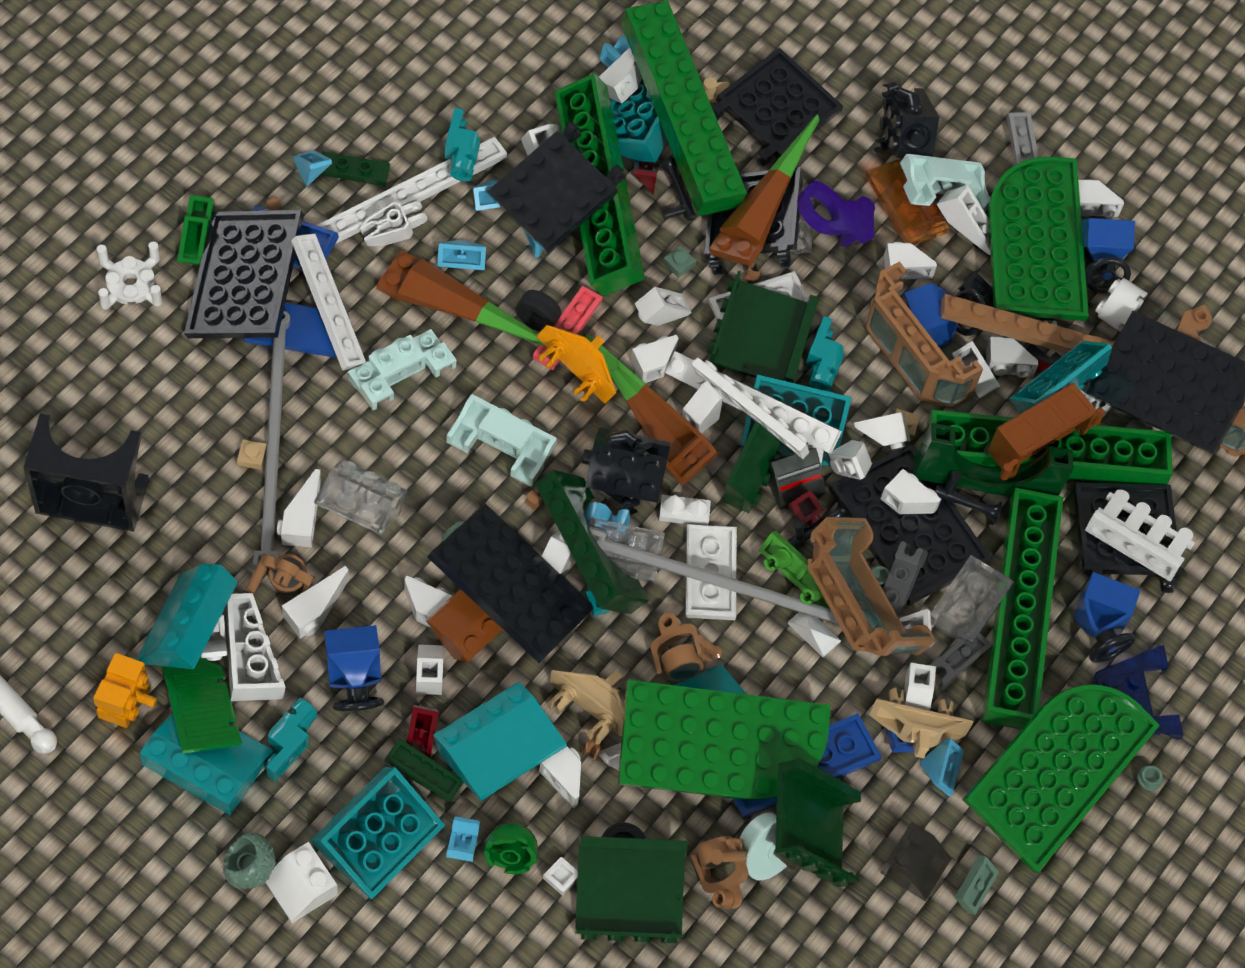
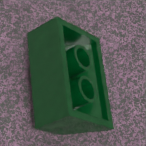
(752, 469)

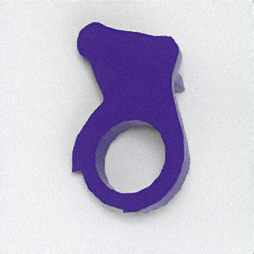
(850, 218)

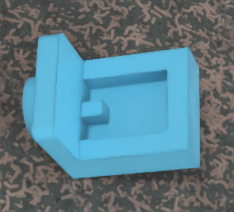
(463, 839)

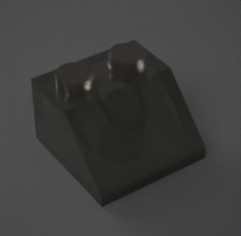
(917, 861)

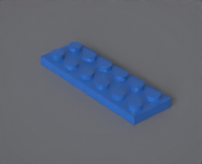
(846, 751)

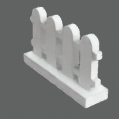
(1133, 543)

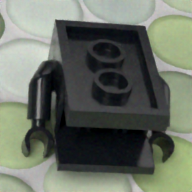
(907, 122)
(626, 466)

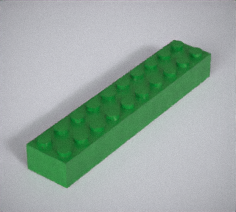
(683, 108)
(610, 232)
(1098, 456)
(1024, 611)

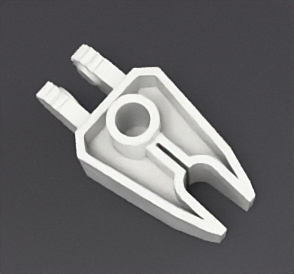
(391, 224)

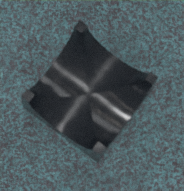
(81, 489)

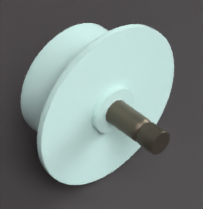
(760, 842)

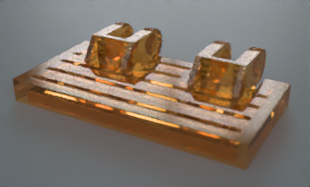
(911, 220)

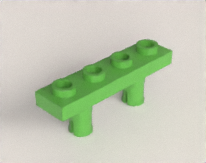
(793, 565)

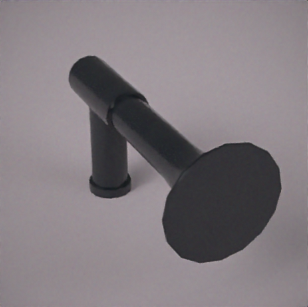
(686, 208)
(947, 493)
(803, 535)

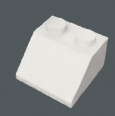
(301, 883)

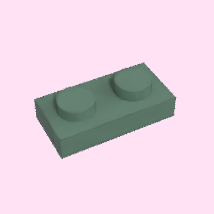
(976, 884)

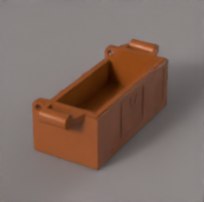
(1041, 427)

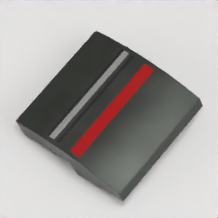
(797, 476)

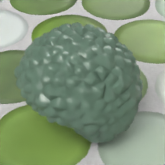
(249, 861)

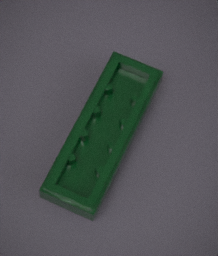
(357, 169)
(424, 770)

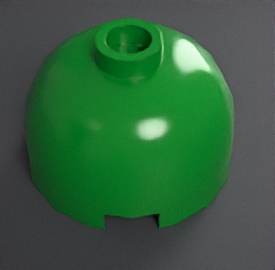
(511, 848)

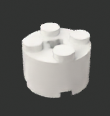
(1123, 300)

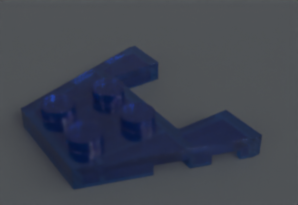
(1130, 679)

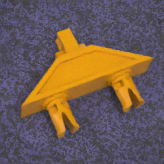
(581, 358)

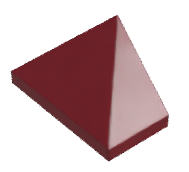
(646, 174)
(422, 728)

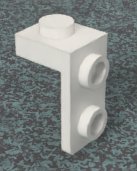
(217, 643)

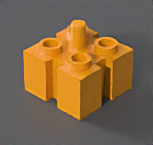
(122, 690)

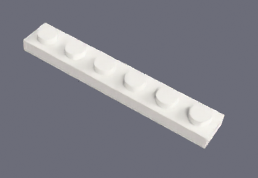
(328, 301)
(759, 413)

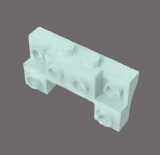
(938, 175)
(397, 363)
(505, 433)

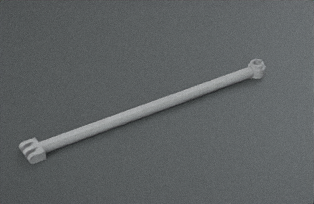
(273, 441)
(711, 577)

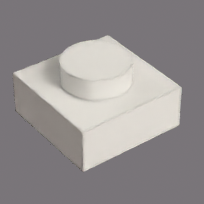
(561, 876)

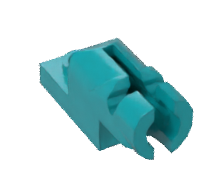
(461, 147)
(824, 357)
(289, 737)

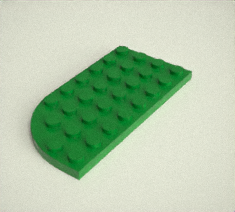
(1038, 240)
(715, 740)
(1059, 769)

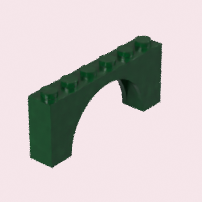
(938, 459)
(610, 586)

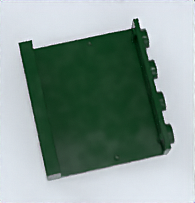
(761, 331)
(812, 820)
(630, 888)

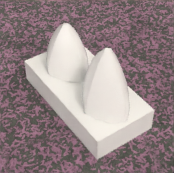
(684, 510)

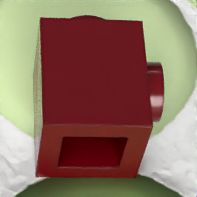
(806, 508)

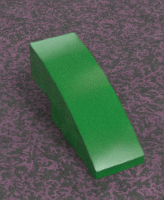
(195, 229)

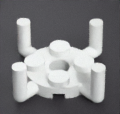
(129, 268)

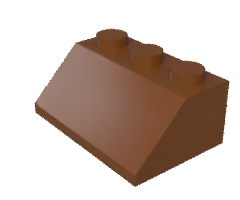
(463, 626)

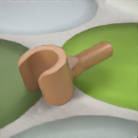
(273, 204)
(751, 275)
(533, 499)
(592, 748)

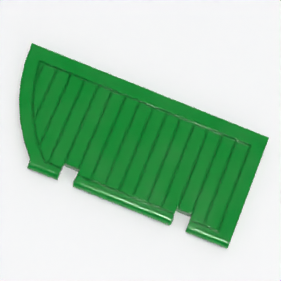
(201, 707)

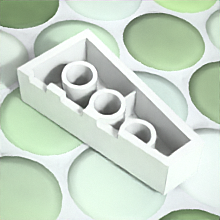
(250, 657)

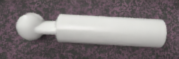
(24, 720)

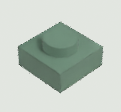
(679, 261)

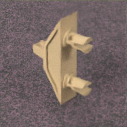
(594, 695)
(918, 725)

